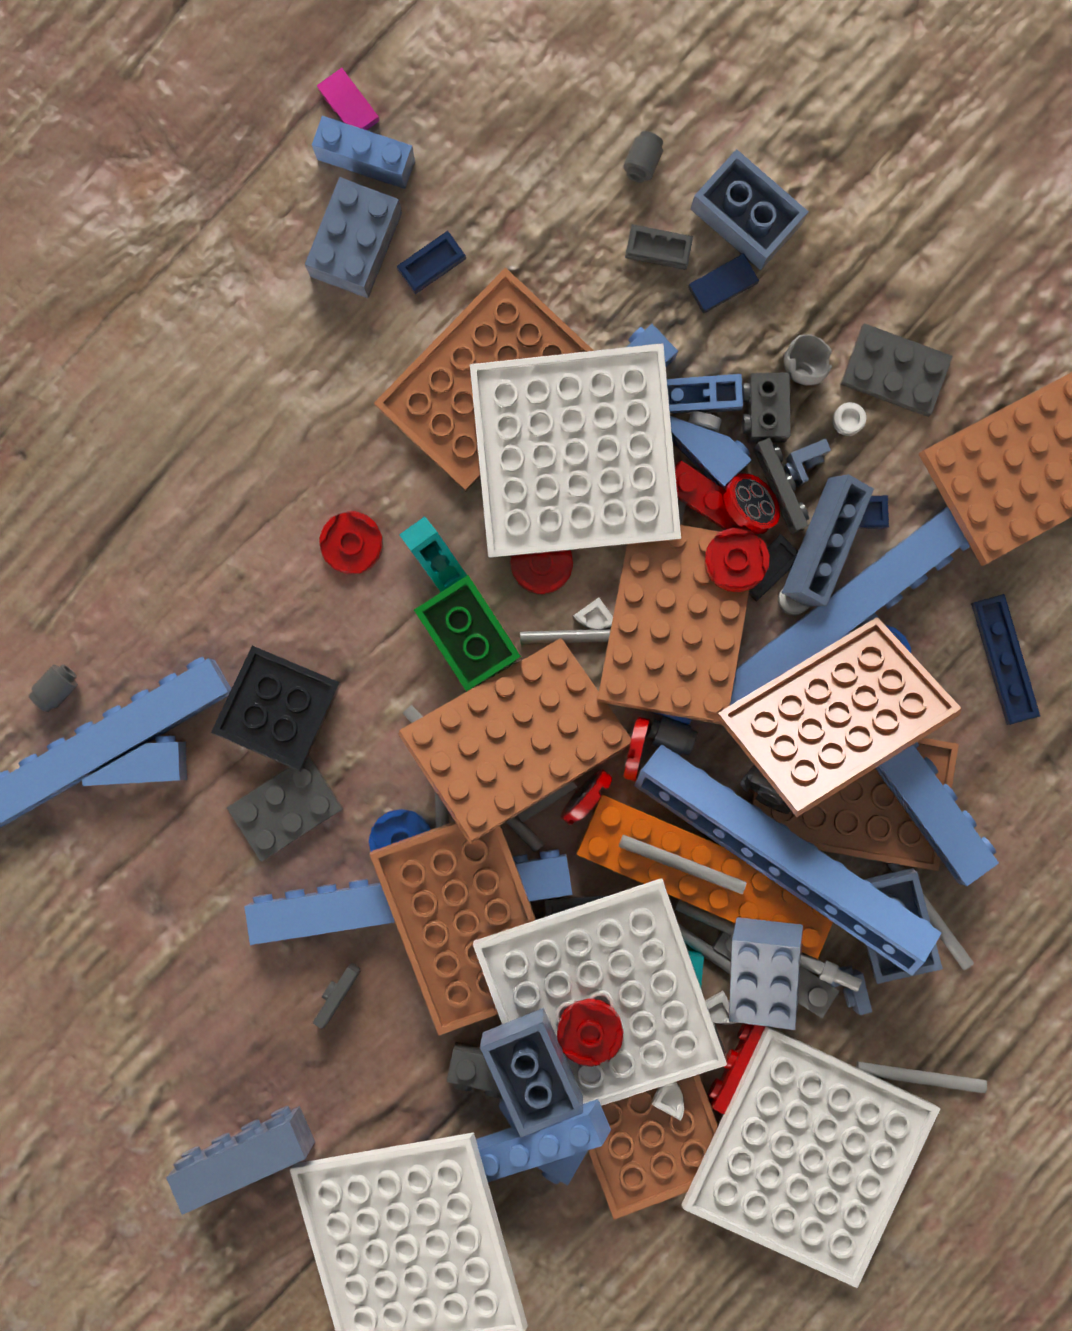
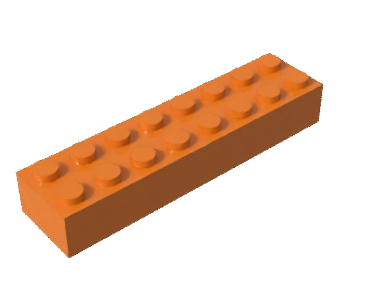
(760, 900)

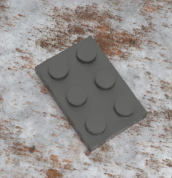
(896, 370)
(284, 809)

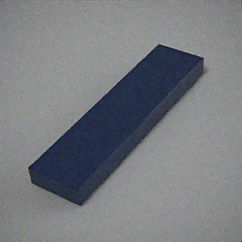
(1005, 659)

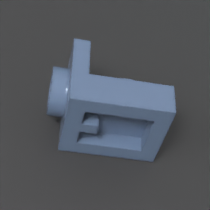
(808, 456)
(857, 1000)

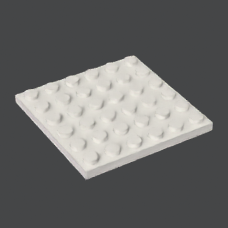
(575, 451)
(619, 953)
(810, 1157)
(409, 1239)

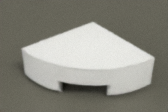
(594, 616)
(719, 1008)
(670, 1100)

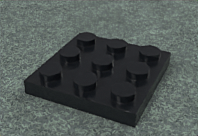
(276, 708)

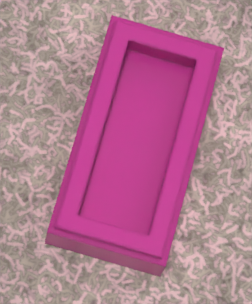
(347, 101)

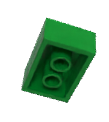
(467, 633)

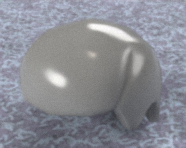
(807, 360)

